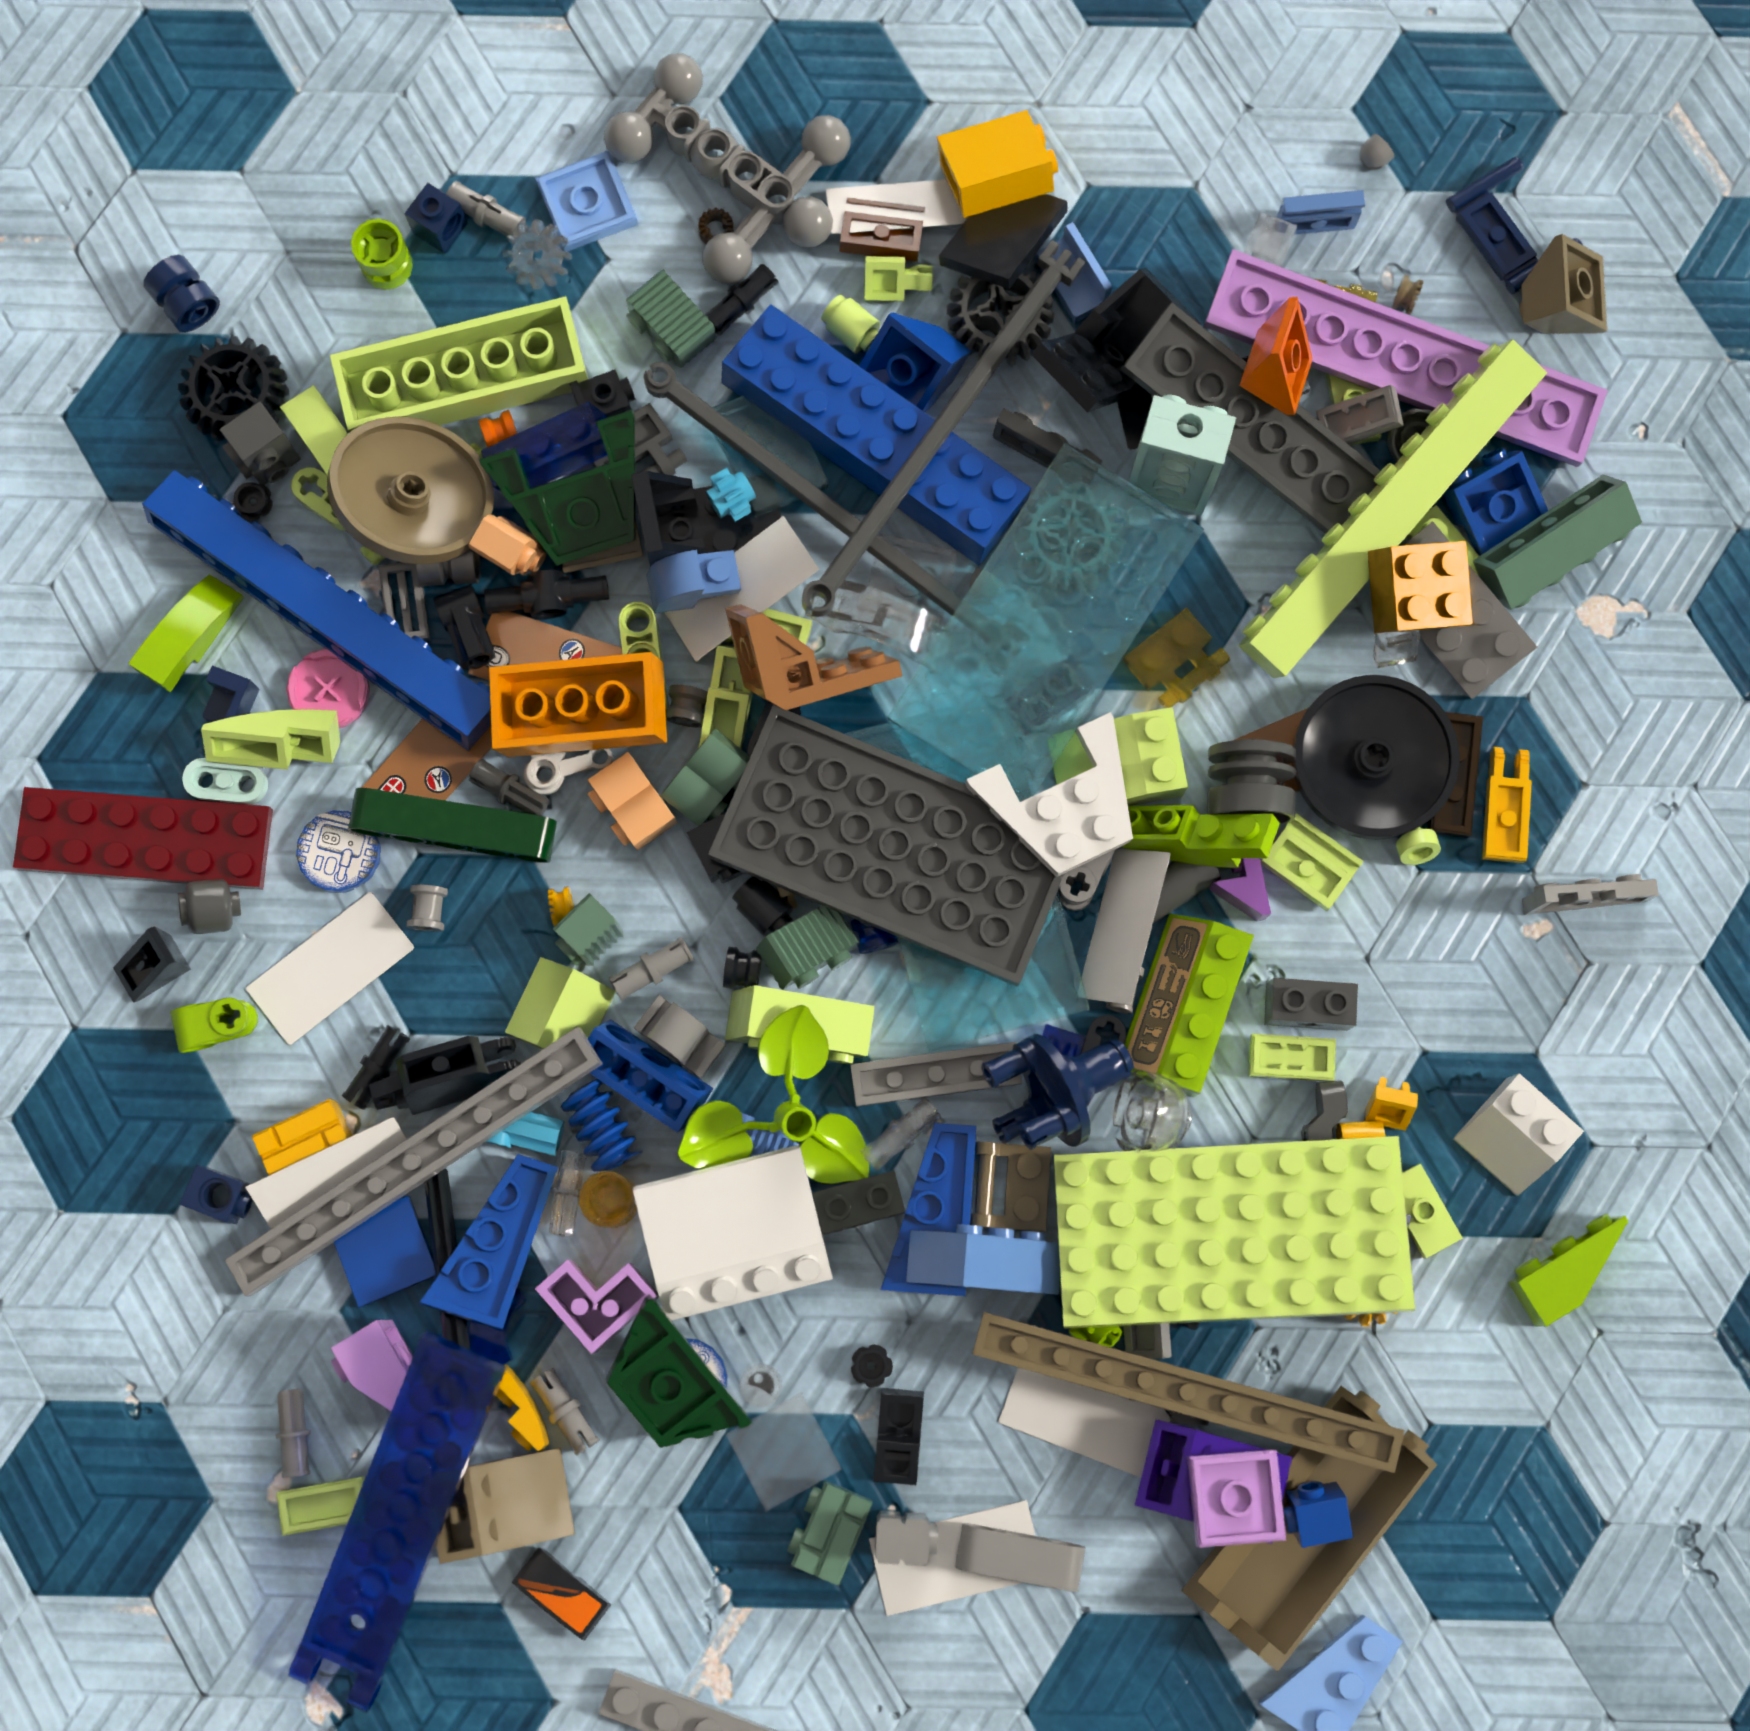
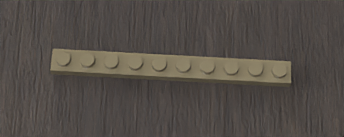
(1188, 1392)

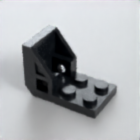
(1092, 356)
(683, 520)

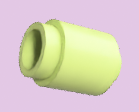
(850, 323)

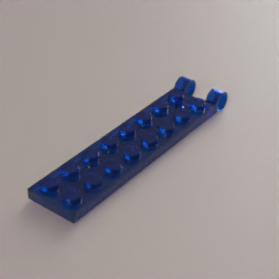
(399, 1514)

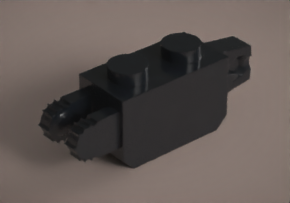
(443, 1074)

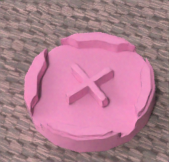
(328, 684)

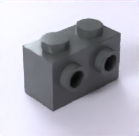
(259, 445)

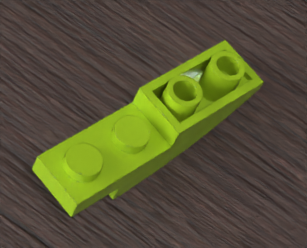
(1202, 838)

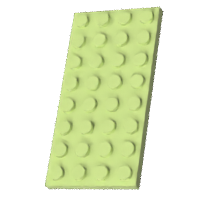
(1233, 1233)

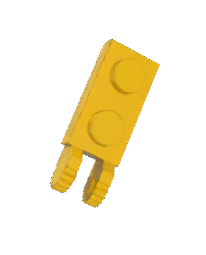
(1507, 809)

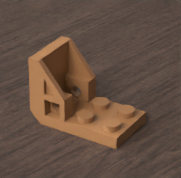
(786, 669)

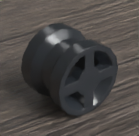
(741, 968)

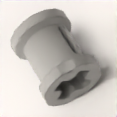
(427, 908)

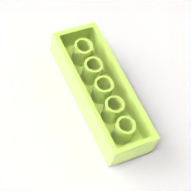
(463, 367)

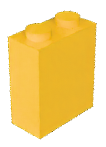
(997, 163)

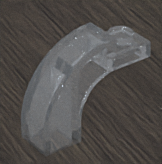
(880, 617)

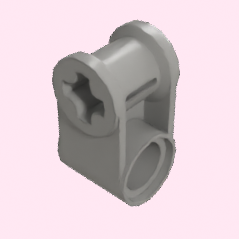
(1089, 876)

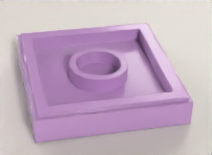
(1236, 1498)

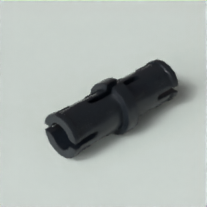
(741, 298)
(375, 1066)

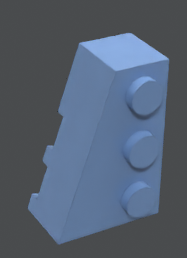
(984, 1260)

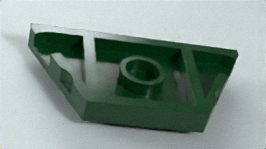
(669, 1382)

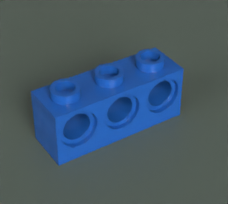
(646, 1076)

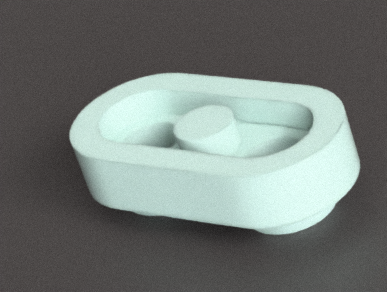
(226, 782)

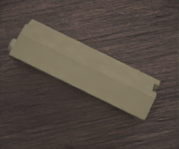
(1279, 1589)

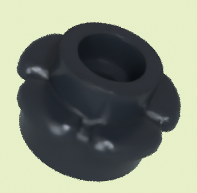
(249, 491)
(873, 1377)

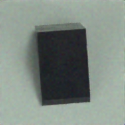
(150, 964)

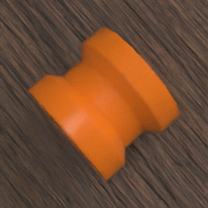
(498, 429)

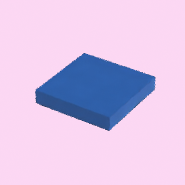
(386, 1253)

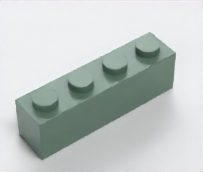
(1558, 541)

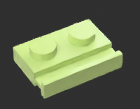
(1311, 862)

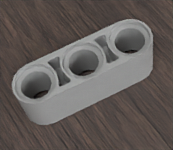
(1020, 1557)

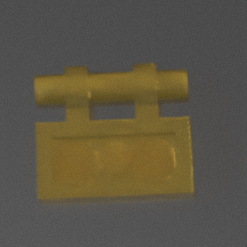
(1170, 648)

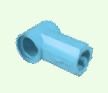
(534, 1133)

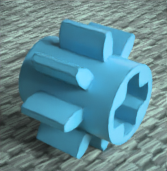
(730, 494)

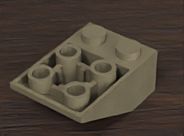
(507, 1506)

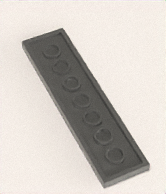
(1284, 452)

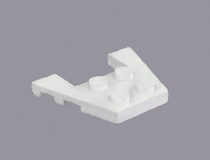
(1073, 818)

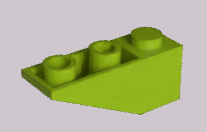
(1565, 1278)

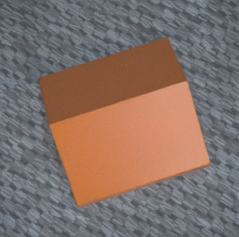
(1279, 359)

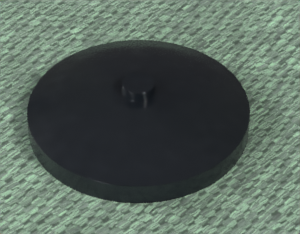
(1375, 757)

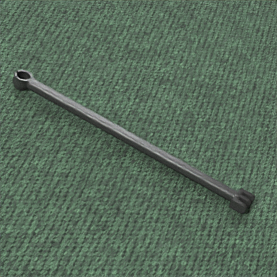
(943, 425)
(796, 484)

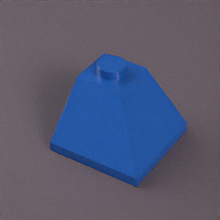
(915, 359)

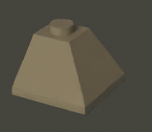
(1565, 290)

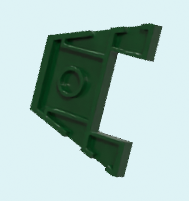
(582, 510)

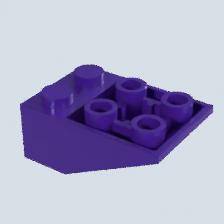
(1165, 1474)

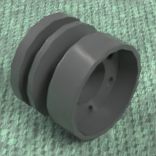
(1251, 778)

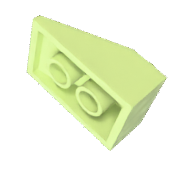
(1148, 757)

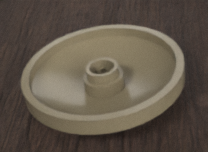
(409, 489)

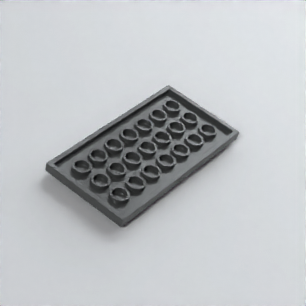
(886, 846)

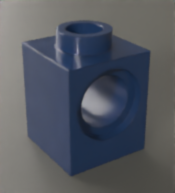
(436, 218)
(201, 1188)

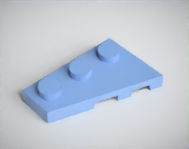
(1337, 1681)

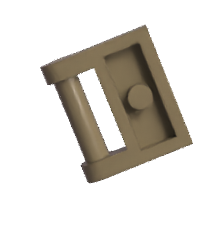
(1025, 1187)

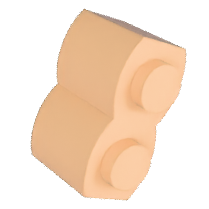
(507, 545)
(631, 801)

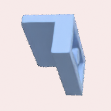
(1091, 284)

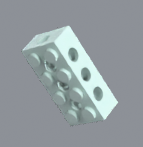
(1181, 460)

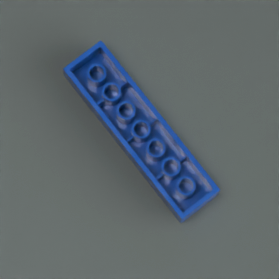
(872, 432)

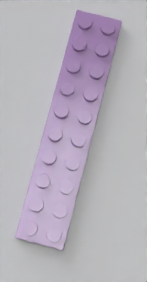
(1387, 347)

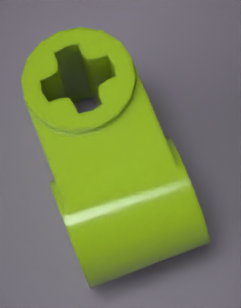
(207, 1024)

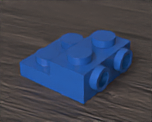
(1495, 498)

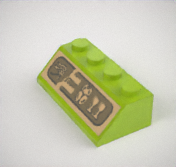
(1186, 999)

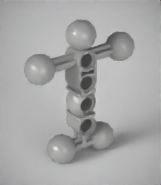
(729, 254)

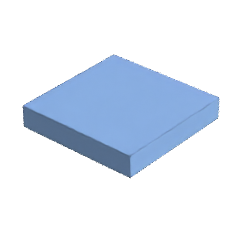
(587, 200)

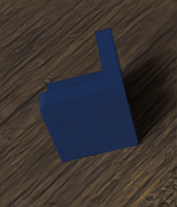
(231, 695)

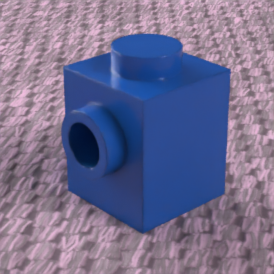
(1317, 1514)

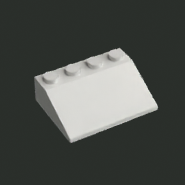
(732, 1233)

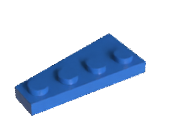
(937, 1201)
(490, 1258)

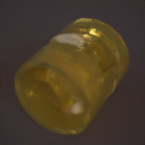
(608, 1200)

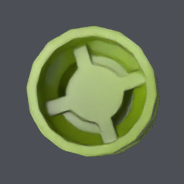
(381, 254)

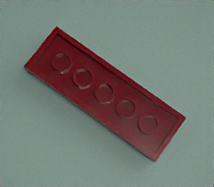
(142, 837)

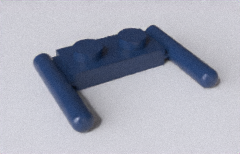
(1492, 227)

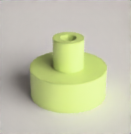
(1418, 846)

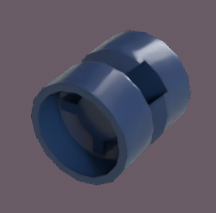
(178, 289)

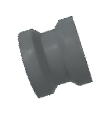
(686, 705)

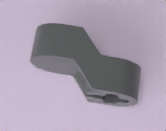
(1331, 1108)

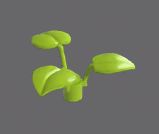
(830, 1148)

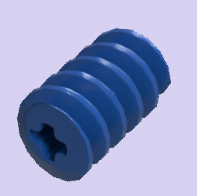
(599, 1127)

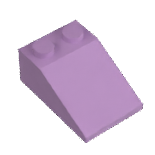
(374, 1361)

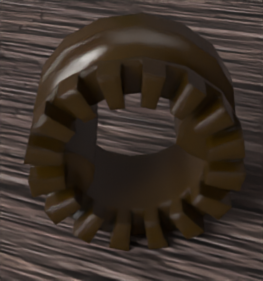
(710, 216)

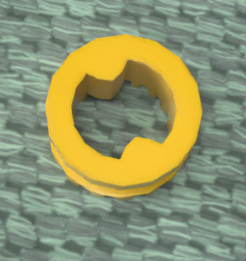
(561, 903)

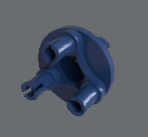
(1057, 1087)

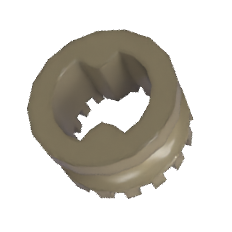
(1407, 294)

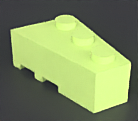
(844, 1022)

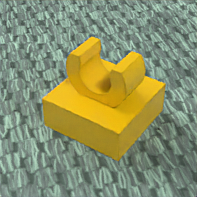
(1391, 1105)

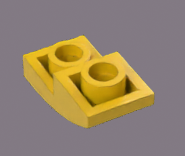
(527, 1421)

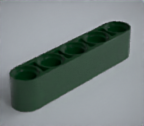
(452, 825)

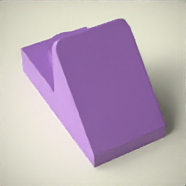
(1246, 892)

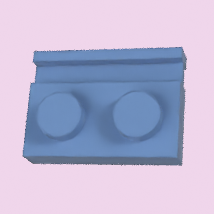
(1323, 211)

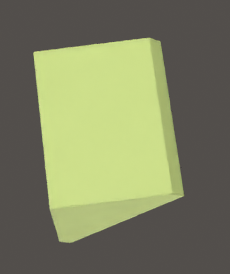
(557, 1003)

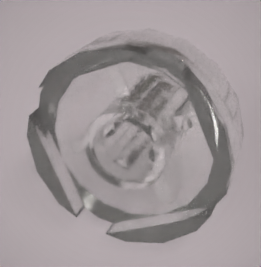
(1151, 1113)

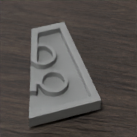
(1589, 894)

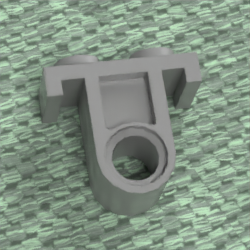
(680, 1036)

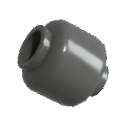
(208, 906)

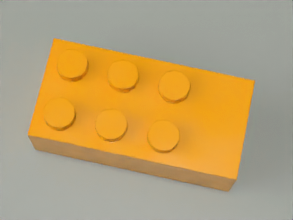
(578, 704)

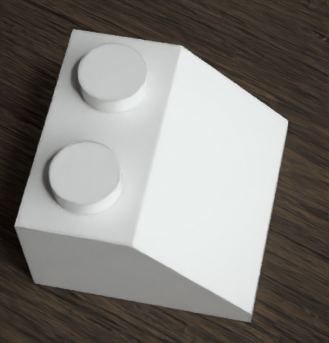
(1518, 1134)

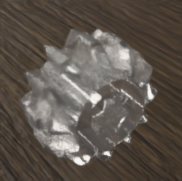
(532, 240)

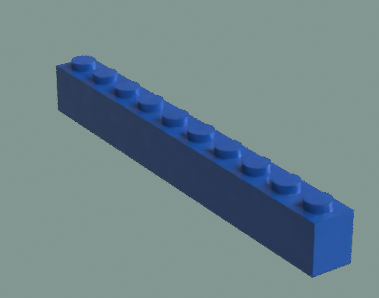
(321, 608)

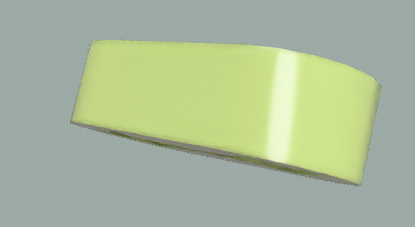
(311, 501)

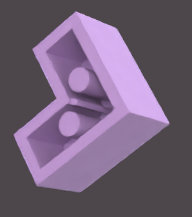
(592, 1312)

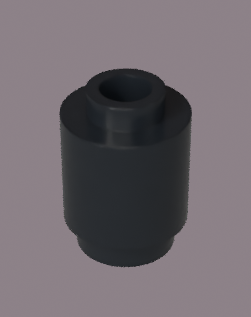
(762, 906)

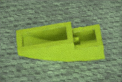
(186, 632)

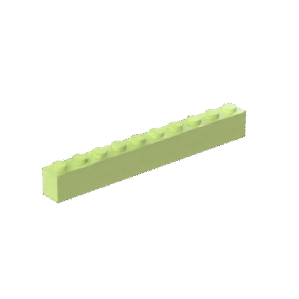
(1392, 508)

